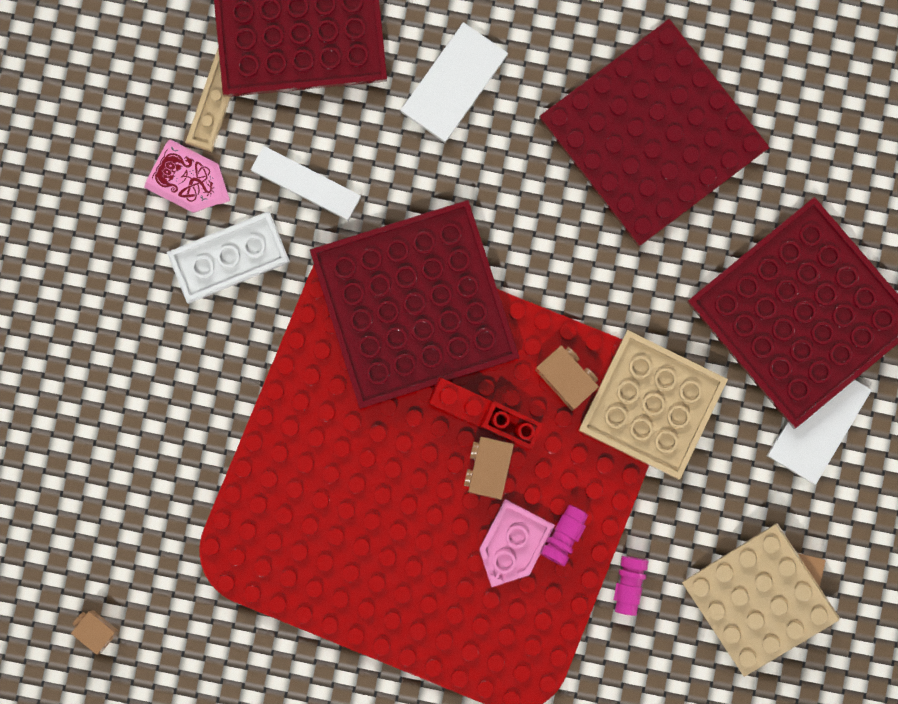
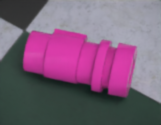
(566, 533)
(630, 588)

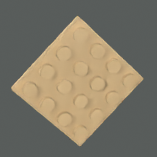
(653, 405)
(761, 600)

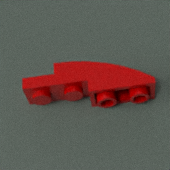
(485, 413)

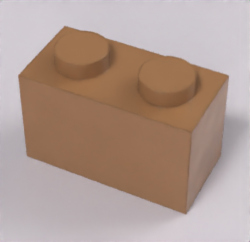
(567, 377)
(490, 468)

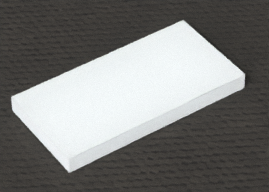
(454, 82)
(228, 257)
(814, 442)

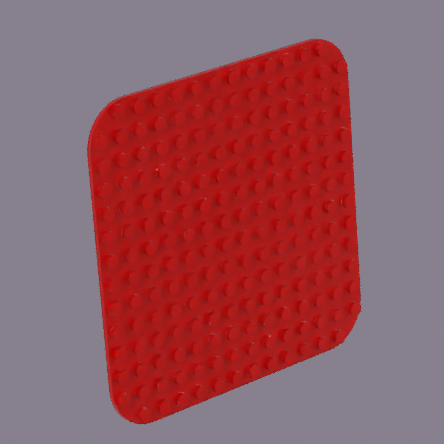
(366, 520)

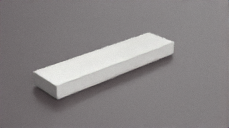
(305, 183)

